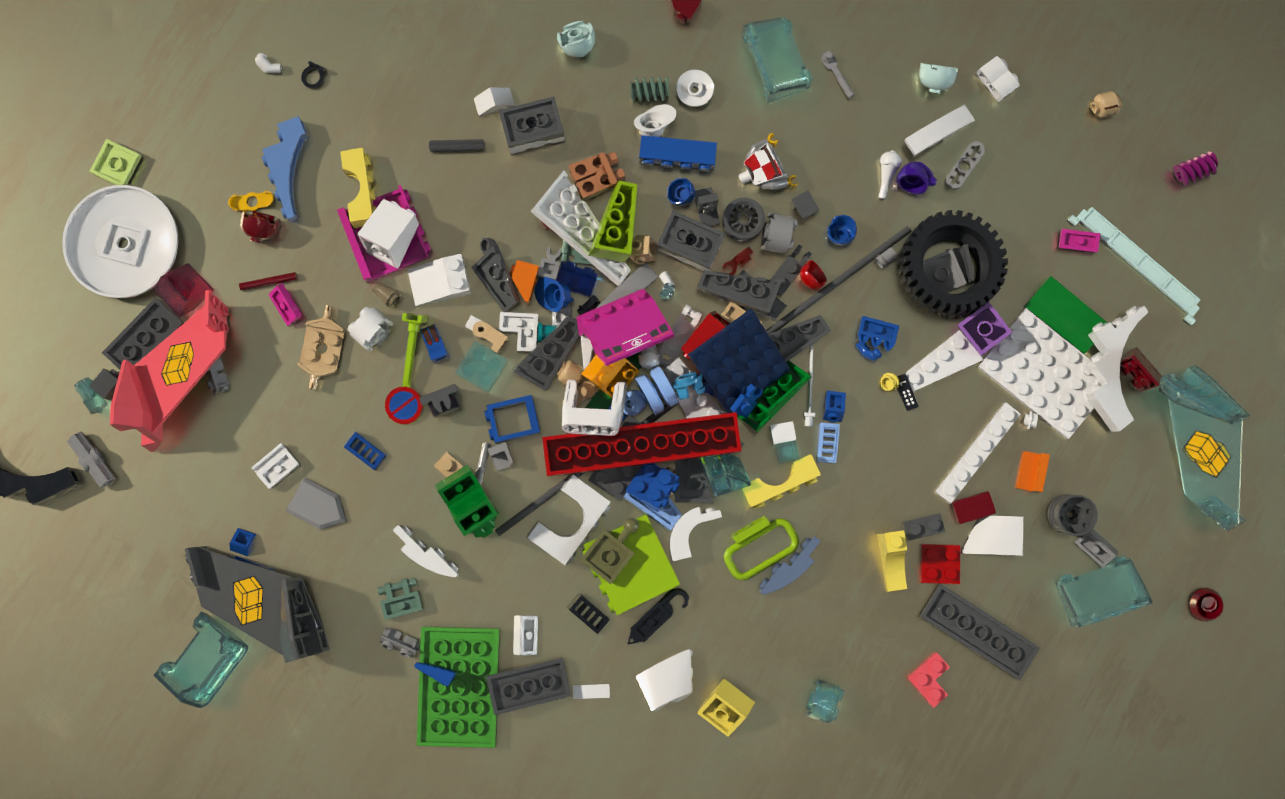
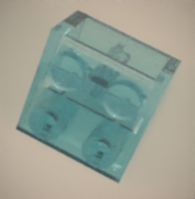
(724, 474)

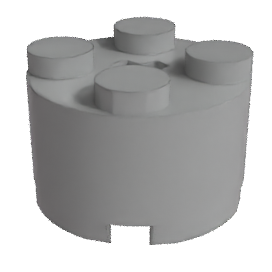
(778, 233)

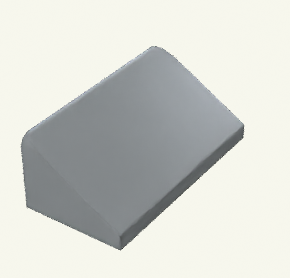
(1097, 548)

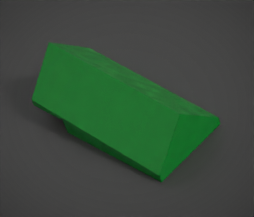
(775, 397)

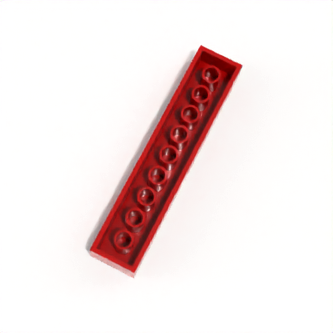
(643, 445)

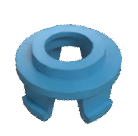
(685, 380)

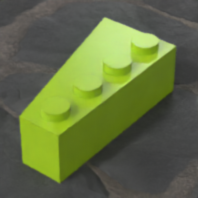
(616, 228)

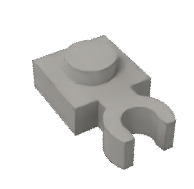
(550, 266)

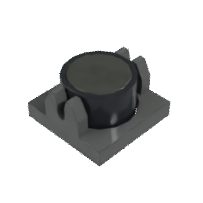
(442, 401)

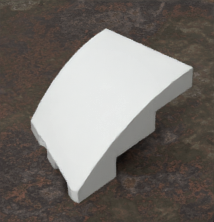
(996, 536)
(668, 680)

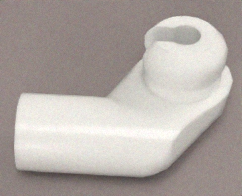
(266, 66)

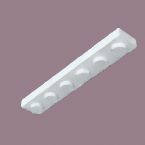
(977, 453)

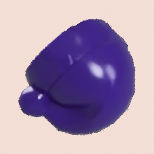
(915, 178)

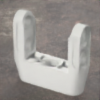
(592, 421)

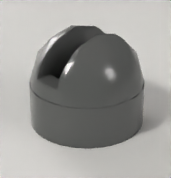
(486, 244)

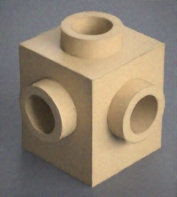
(643, 249)

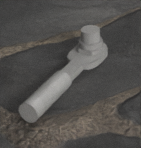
(830, 63)

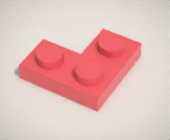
(925, 679)

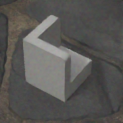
(501, 456)

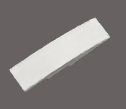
(939, 130)

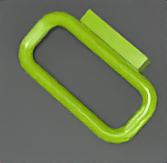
(752, 532)

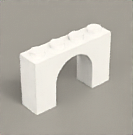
(564, 546)

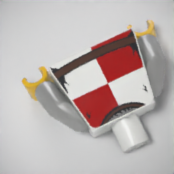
(765, 167)

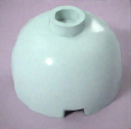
(577, 39)
(937, 77)

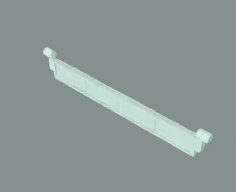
(1139, 261)

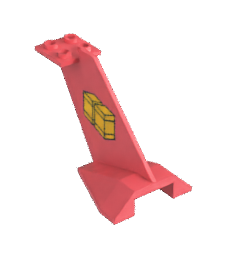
(165, 376)

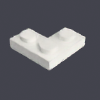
(525, 325)

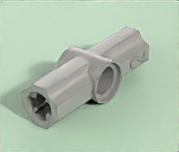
(91, 459)

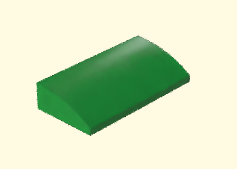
(1064, 313)

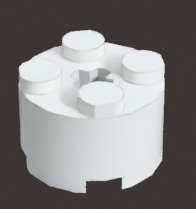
(370, 328)

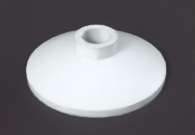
(695, 79)

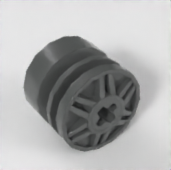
(1083, 514)

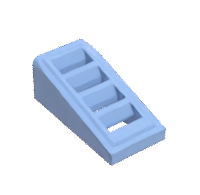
(829, 426)

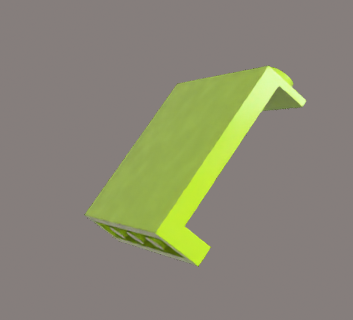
(644, 575)

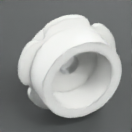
(1030, 420)

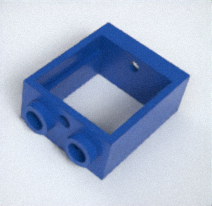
(493, 433)

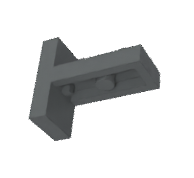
(706, 206)

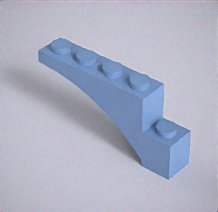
(282, 161)

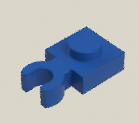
(747, 402)

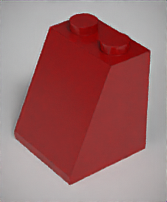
(709, 327)

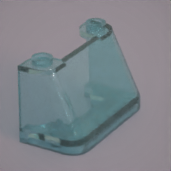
(776, 57)
(1102, 593)
(203, 664)

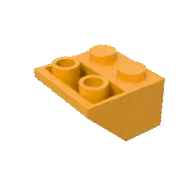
(607, 376)

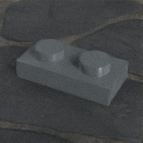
(923, 527)

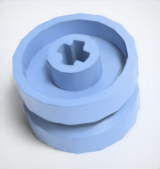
(659, 389)

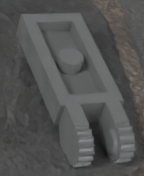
(789, 270)

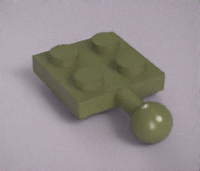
(609, 555)

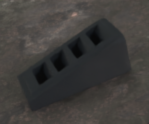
(576, 601)

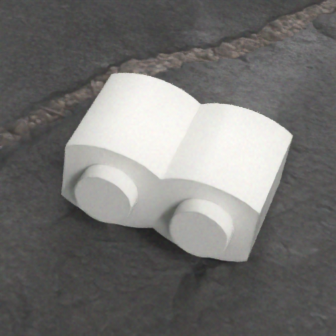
(998, 78)

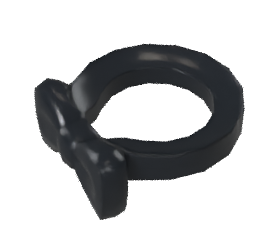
(322, 70)

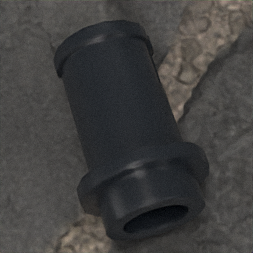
(589, 305)

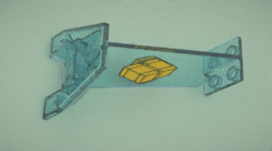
(1207, 443)

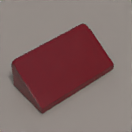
(973, 507)

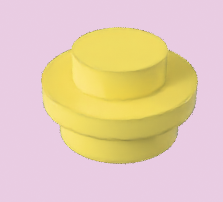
(889, 382)

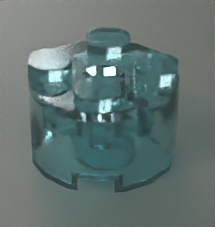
(823, 701)

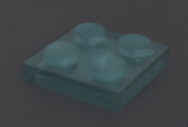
(481, 366)

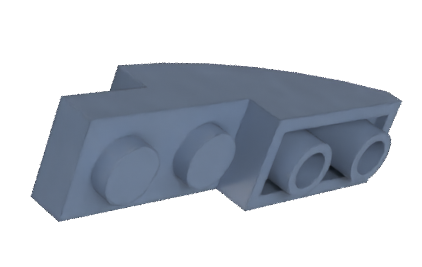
(785, 574)

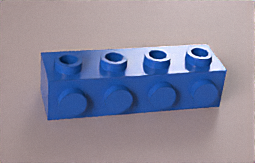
(677, 152)

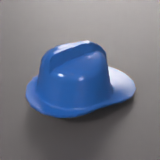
(552, 294)

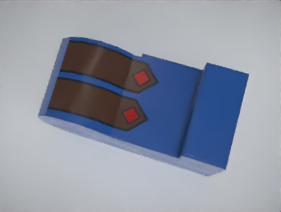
(434, 343)

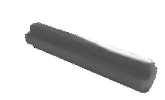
(456, 145)

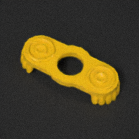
(239, 203)

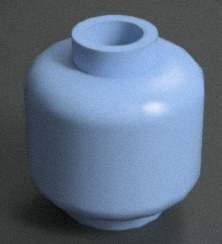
(638, 400)

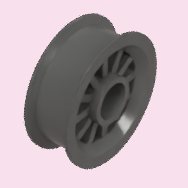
(757, 210)

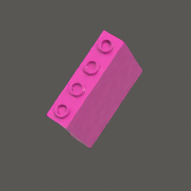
(371, 267)

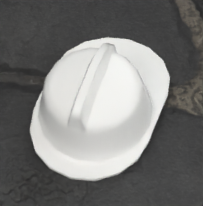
(655, 120)

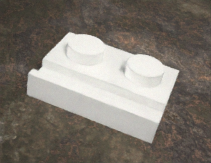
(275, 466)

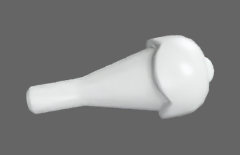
(889, 163)
(649, 358)

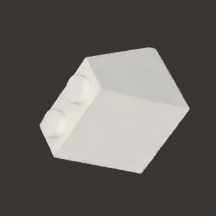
(389, 232)

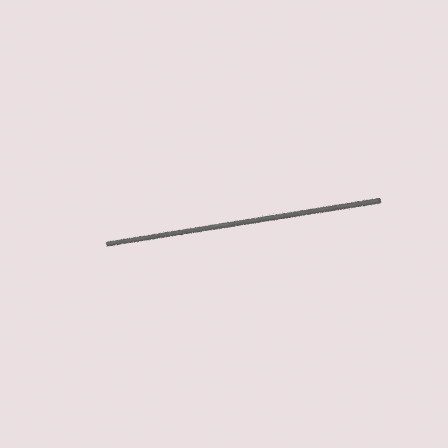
(775, 327)

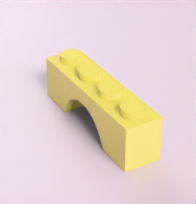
(355, 165)
(802, 471)

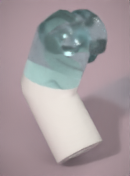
(669, 286)

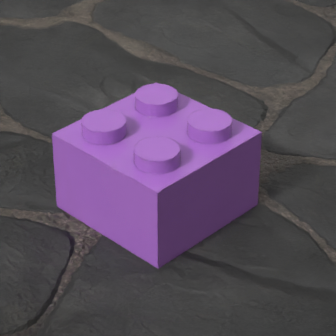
(985, 329)

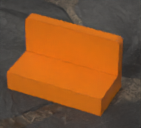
(1032, 471)

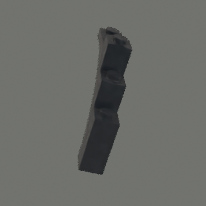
(38, 488)

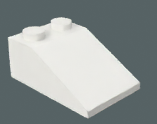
(439, 280)

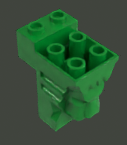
(468, 503)

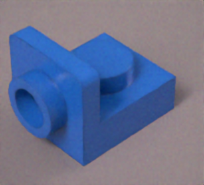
(834, 406)

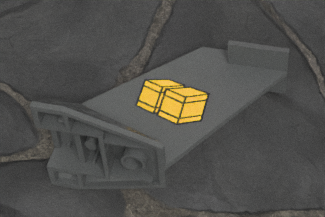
(258, 602)

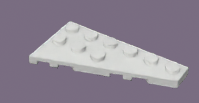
(576, 224)

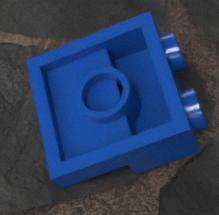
(653, 486)

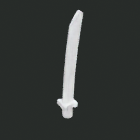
(809, 416)

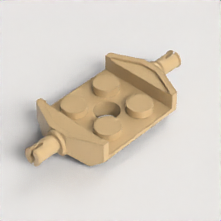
(319, 332)

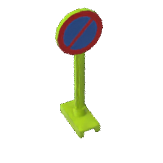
(403, 402)

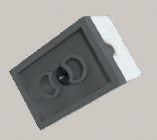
(532, 125)
(690, 241)

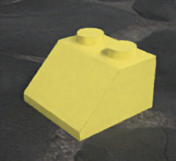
(726, 707)

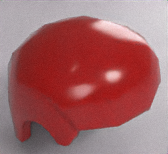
(812, 276)

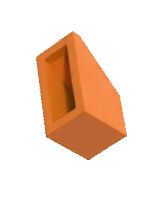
(525, 278)

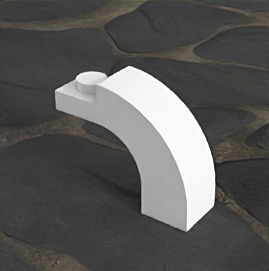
(680, 534)

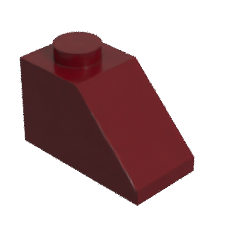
(685, 10)

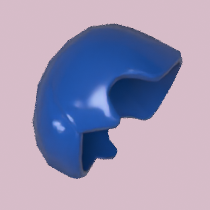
(681, 192)
(842, 230)

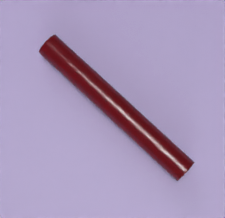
(268, 281)

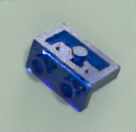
(577, 279)

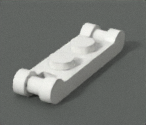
(682, 331)

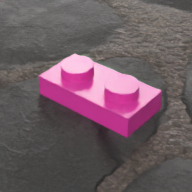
(1079, 240)
(285, 304)

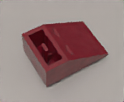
(1139, 371)

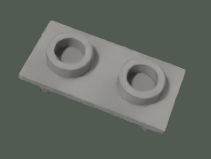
(217, 381)
(392, 641)

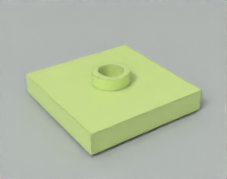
(115, 163)

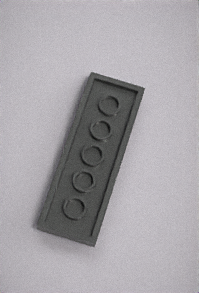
(979, 632)

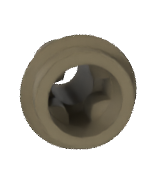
(388, 295)

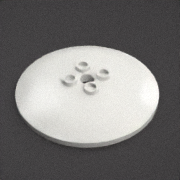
(94, 237)

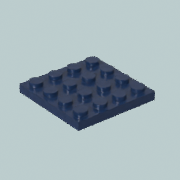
(738, 357)

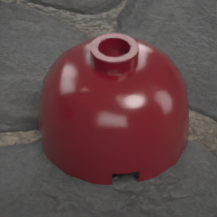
(259, 225)

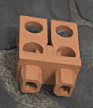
(595, 175)

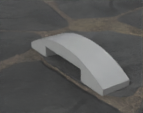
(638, 280)

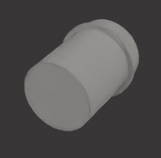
(886, 258)

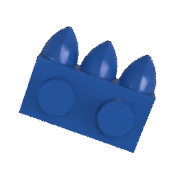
(878, 332)

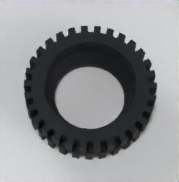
(980, 243)

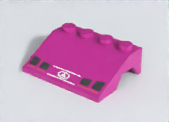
(624, 327)

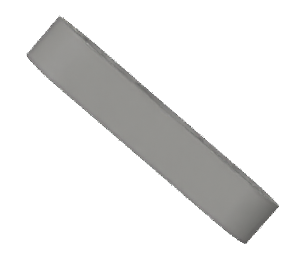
(976, 158)

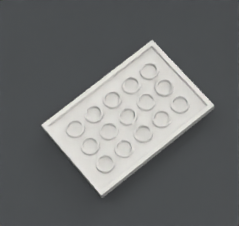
(1042, 373)

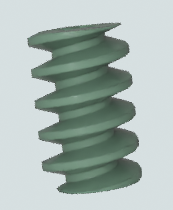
(650, 89)

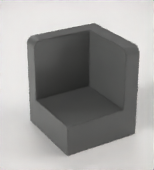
(805, 204)

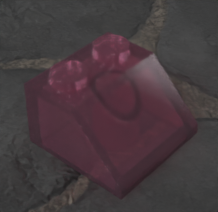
(182, 289)

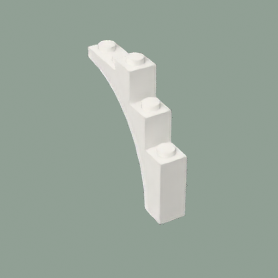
(1105, 365)

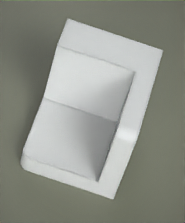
(782, 432)

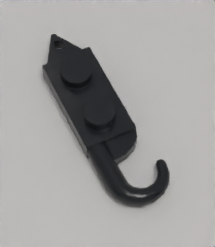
(656, 616)

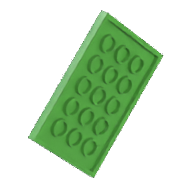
(463, 710)

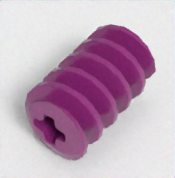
(1196, 168)

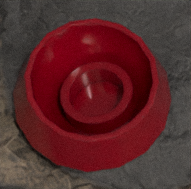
(1210, 600)

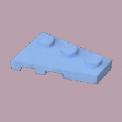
(666, 517)

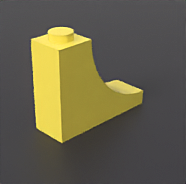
(893, 552)

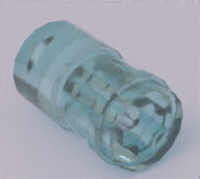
(90, 398)

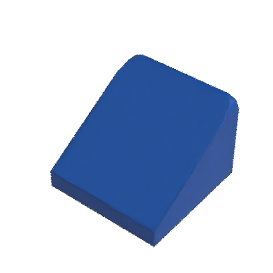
(242, 542)

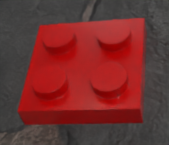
(940, 564)

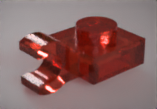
(742, 258)

